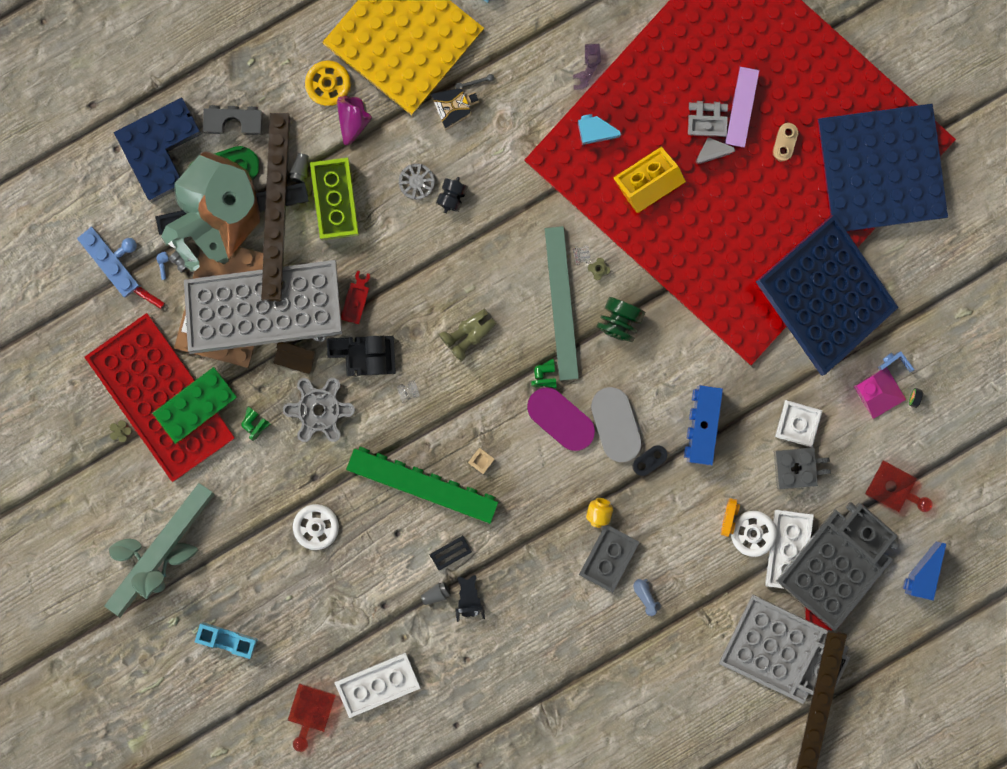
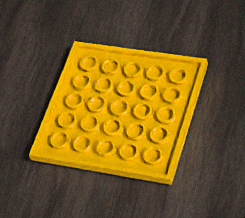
(403, 44)

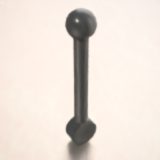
(490, 77)

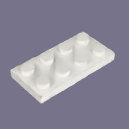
(792, 534)
(377, 685)

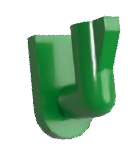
(547, 367)
(246, 424)

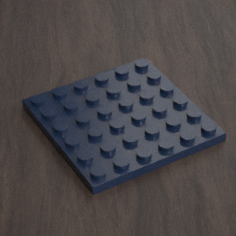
(883, 167)
(827, 295)

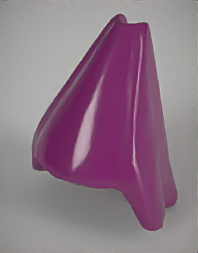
(352, 118)

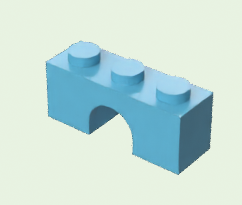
(226, 639)

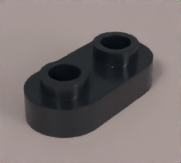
(649, 460)

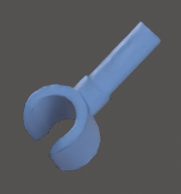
(161, 259)

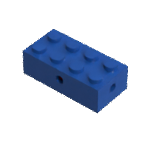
(705, 410)

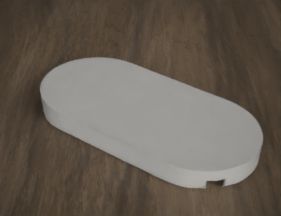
(616, 424)

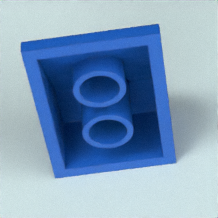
(925, 575)

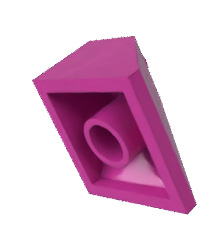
(879, 392)

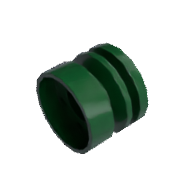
(620, 319)

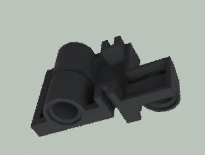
(366, 355)

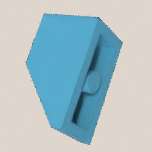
(595, 129)

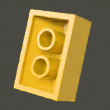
(649, 179)

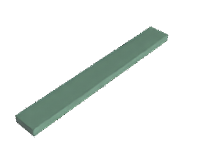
(561, 303)
(161, 547)

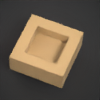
(481, 460)

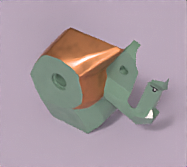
(218, 208)

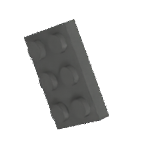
(609, 558)

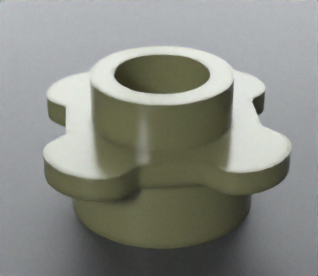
(593, 268)

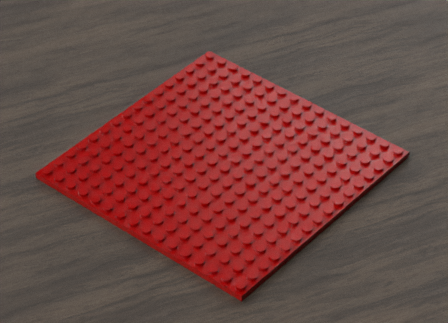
(738, 210)

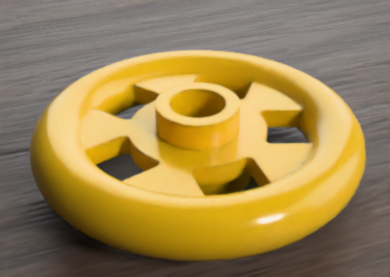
(320, 68)

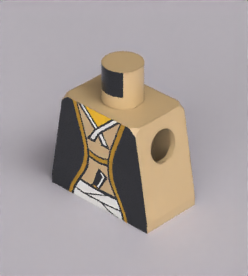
(453, 106)

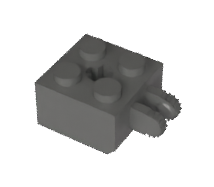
(805, 476)

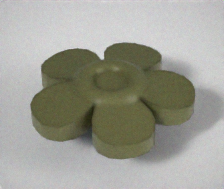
(119, 430)

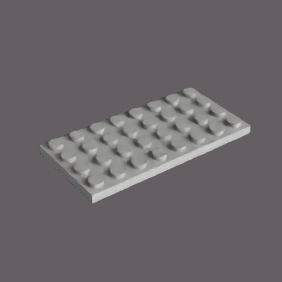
(230, 313)

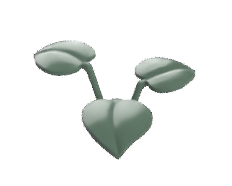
(150, 582)

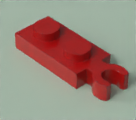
(355, 300)

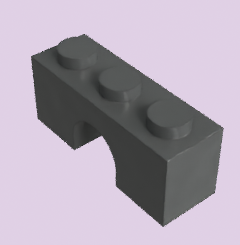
(216, 118)

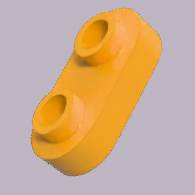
(728, 525)

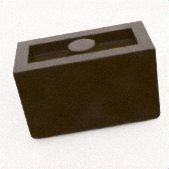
(294, 357)

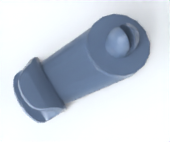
(643, 592)

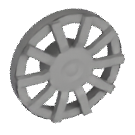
(416, 181)

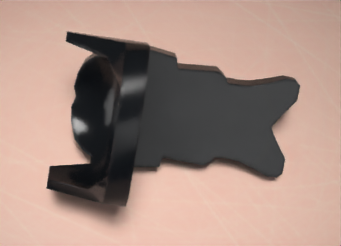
(469, 602)

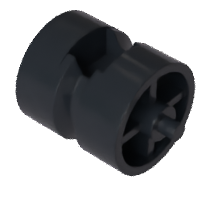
(451, 196)

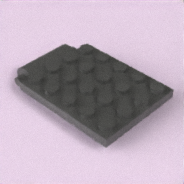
(839, 564)

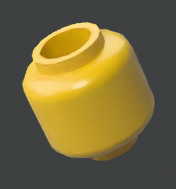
(599, 512)

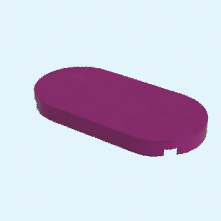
(560, 419)

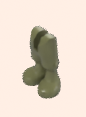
(473, 329)

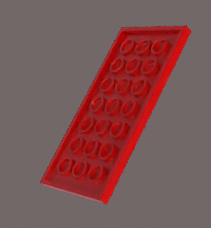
(141, 377)

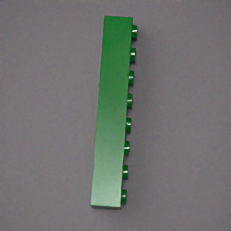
(422, 485)

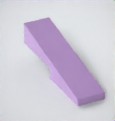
(742, 107)

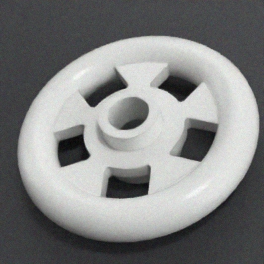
(314, 543)
(754, 550)

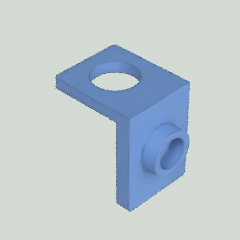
(891, 358)

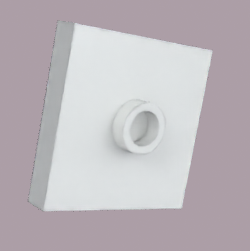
(798, 423)

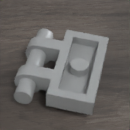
(707, 125)

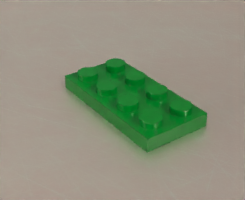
(194, 405)

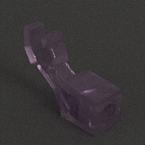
(585, 76)

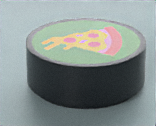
(915, 397)

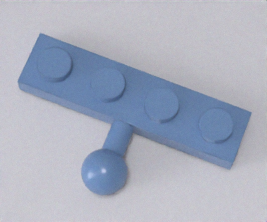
(109, 261)

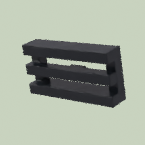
(464, 545)

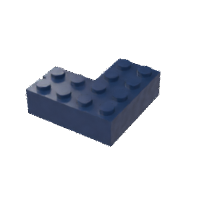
(148, 143)

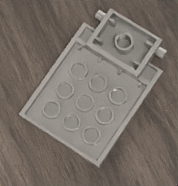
(778, 649)

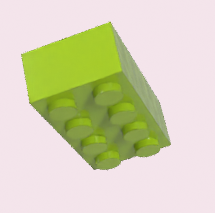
(334, 199)

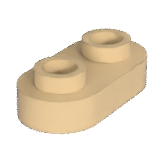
(785, 141)

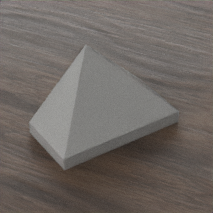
(712, 150)

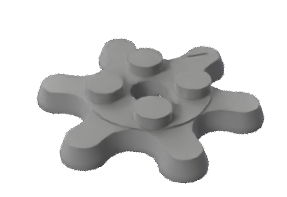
(305, 409)

